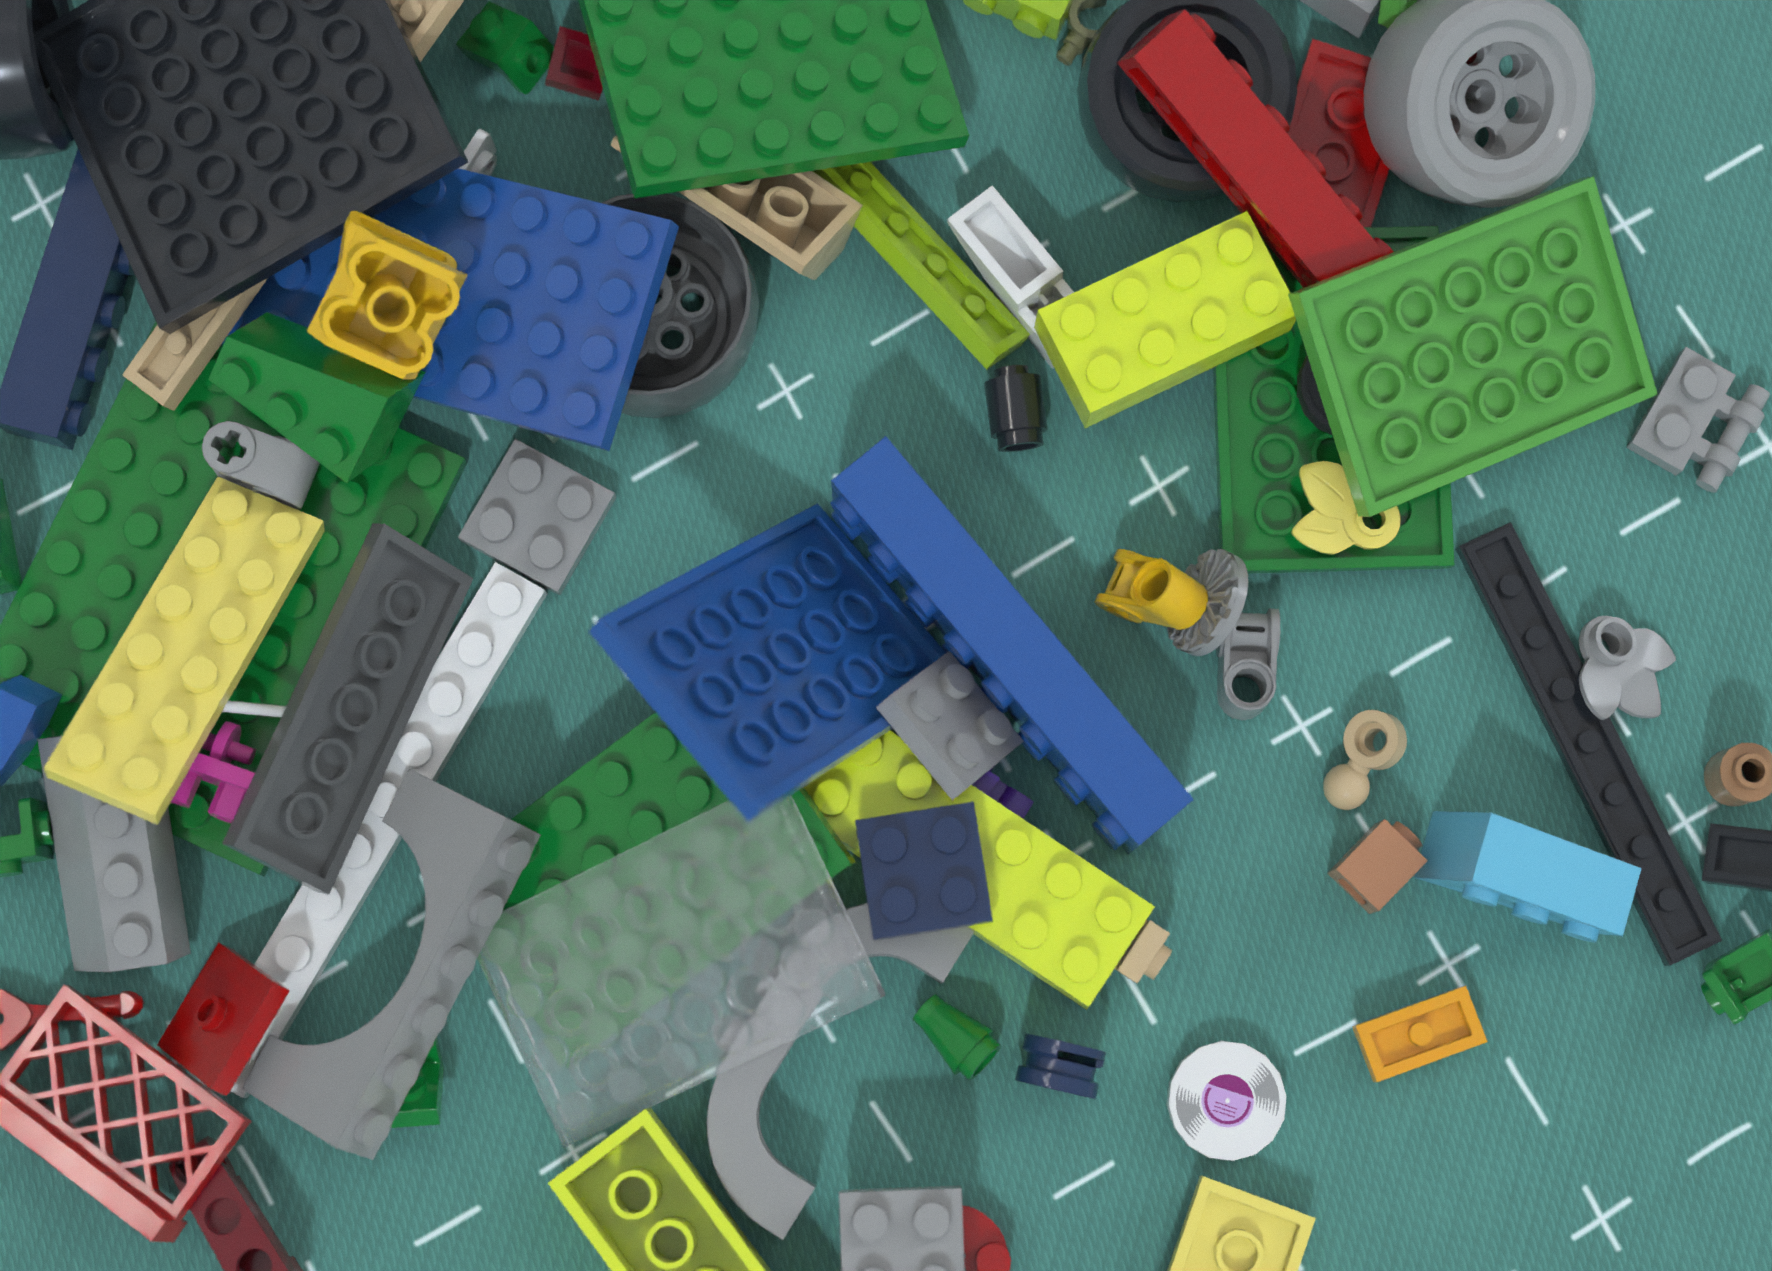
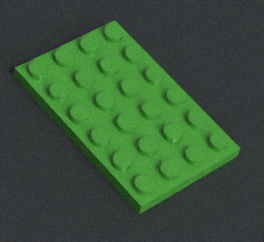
(1473, 345)

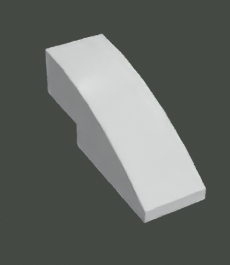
(1009, 259)

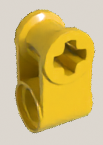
(1152, 592)

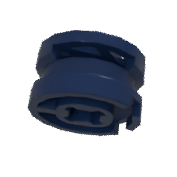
(1068, 1074)

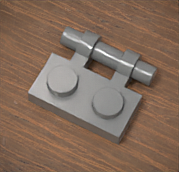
(1683, 409)

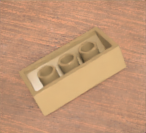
(789, 216)

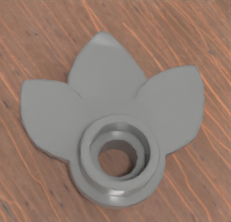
(1626, 672)

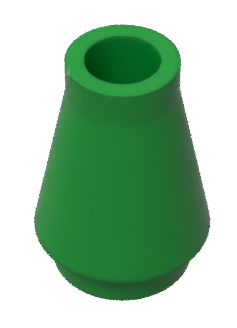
(958, 1038)

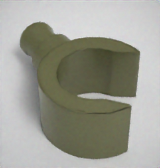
(1078, 36)

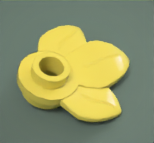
(1334, 520)

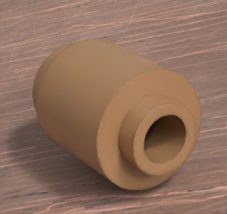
(1724, 775)

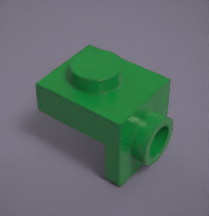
(507, 45)
(32, 844)
(1740, 978)

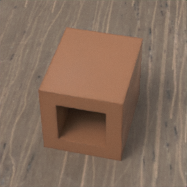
(1379, 864)

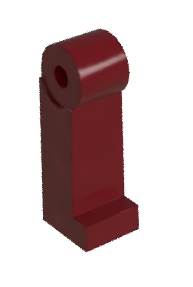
(234, 1221)

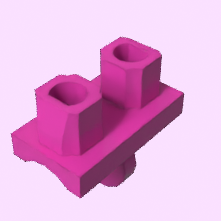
(217, 770)

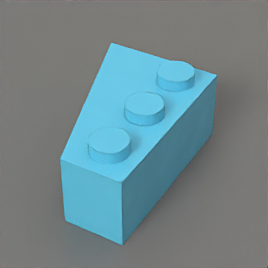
(1530, 872)

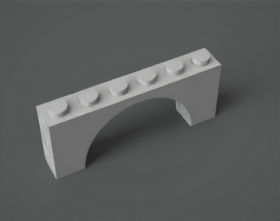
(357, 1083)

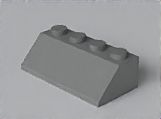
(114, 881)

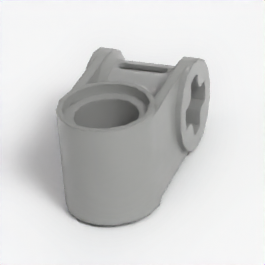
(270, 463)
(1249, 653)

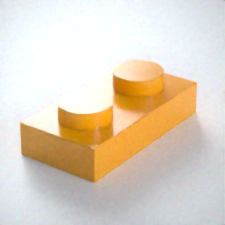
(1419, 1034)

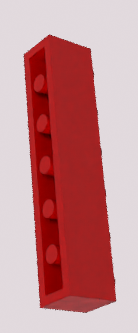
(1249, 150)

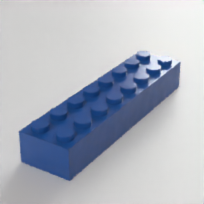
(1006, 646)

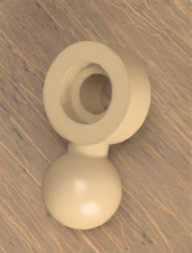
(1347, 784)

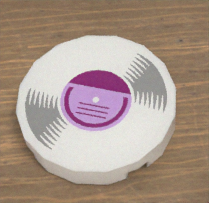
(1226, 1100)

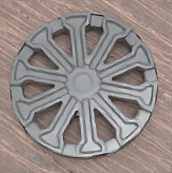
(1227, 587)

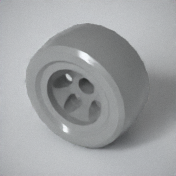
(1423, 81)

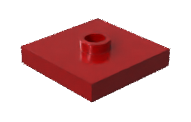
(223, 1019)

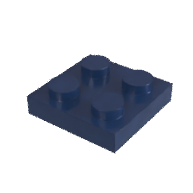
(923, 871)

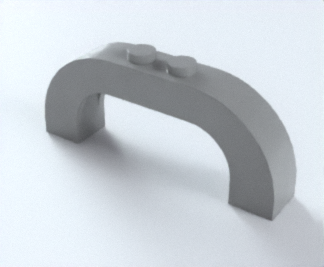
(744, 1163)

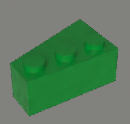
(314, 394)

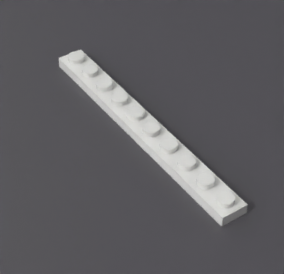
(441, 716)

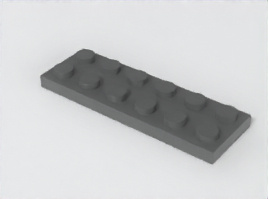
(348, 710)

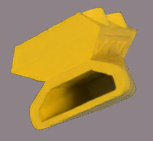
(387, 297)

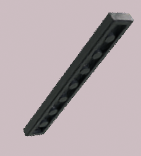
(1587, 744)

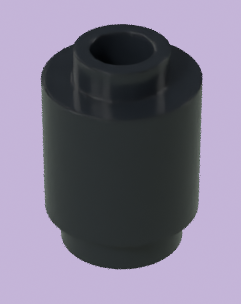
(1016, 408)

